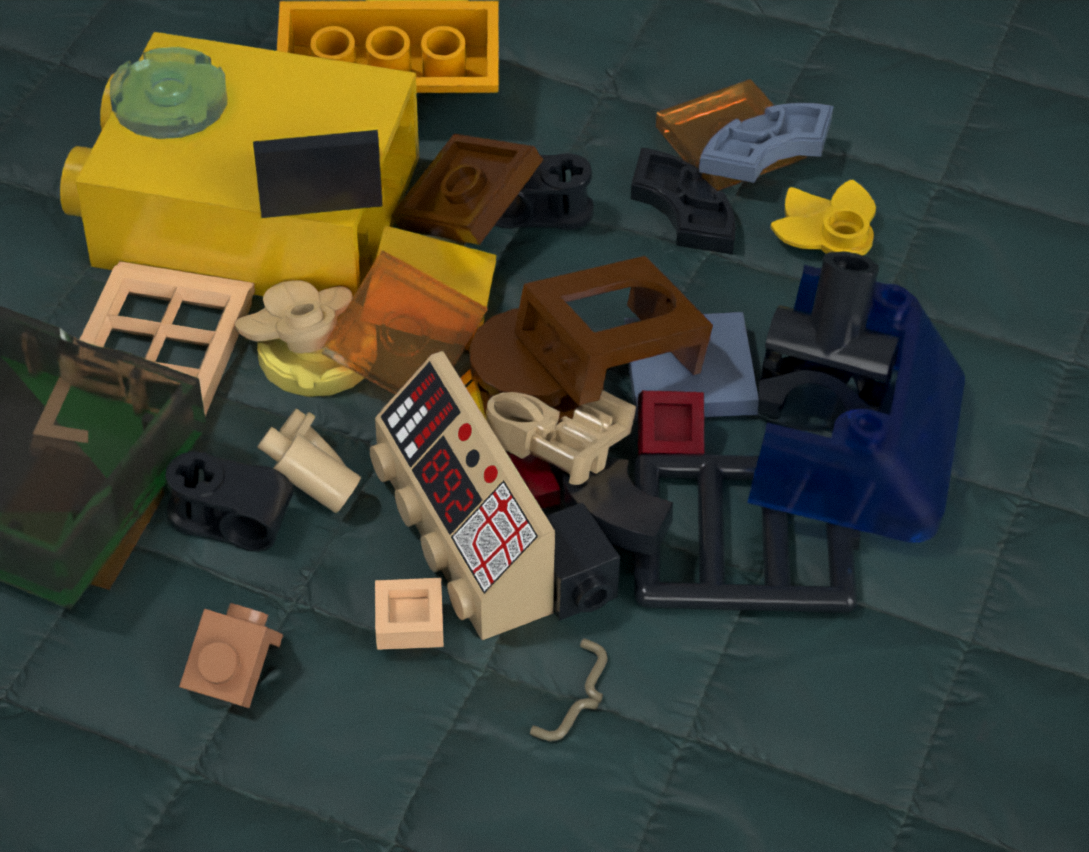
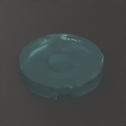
(168, 93)

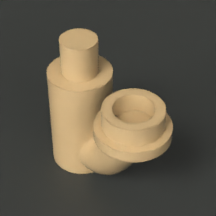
(309, 461)

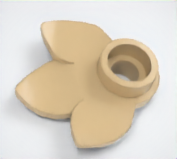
(296, 315)

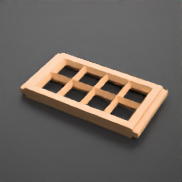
(178, 288)

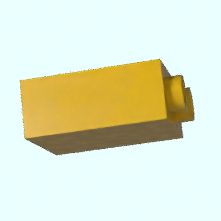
(197, 196)

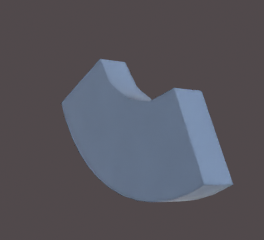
(750, 146)

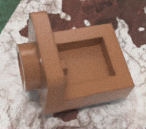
(229, 654)

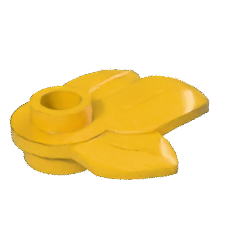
(828, 224)

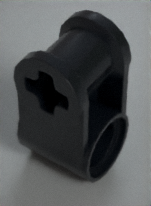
(544, 194)
(233, 502)

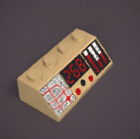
(465, 501)

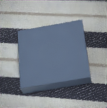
(725, 375)

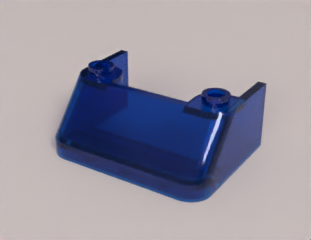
(877, 467)

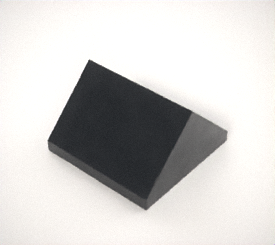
(318, 173)

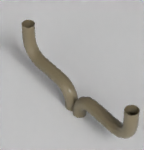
(591, 702)

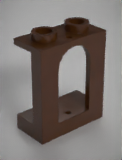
(579, 355)

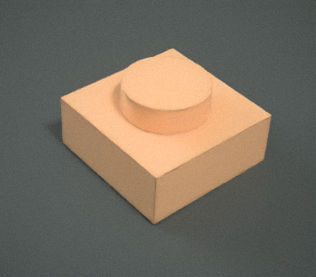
(408, 613)

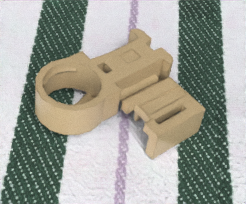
(574, 445)

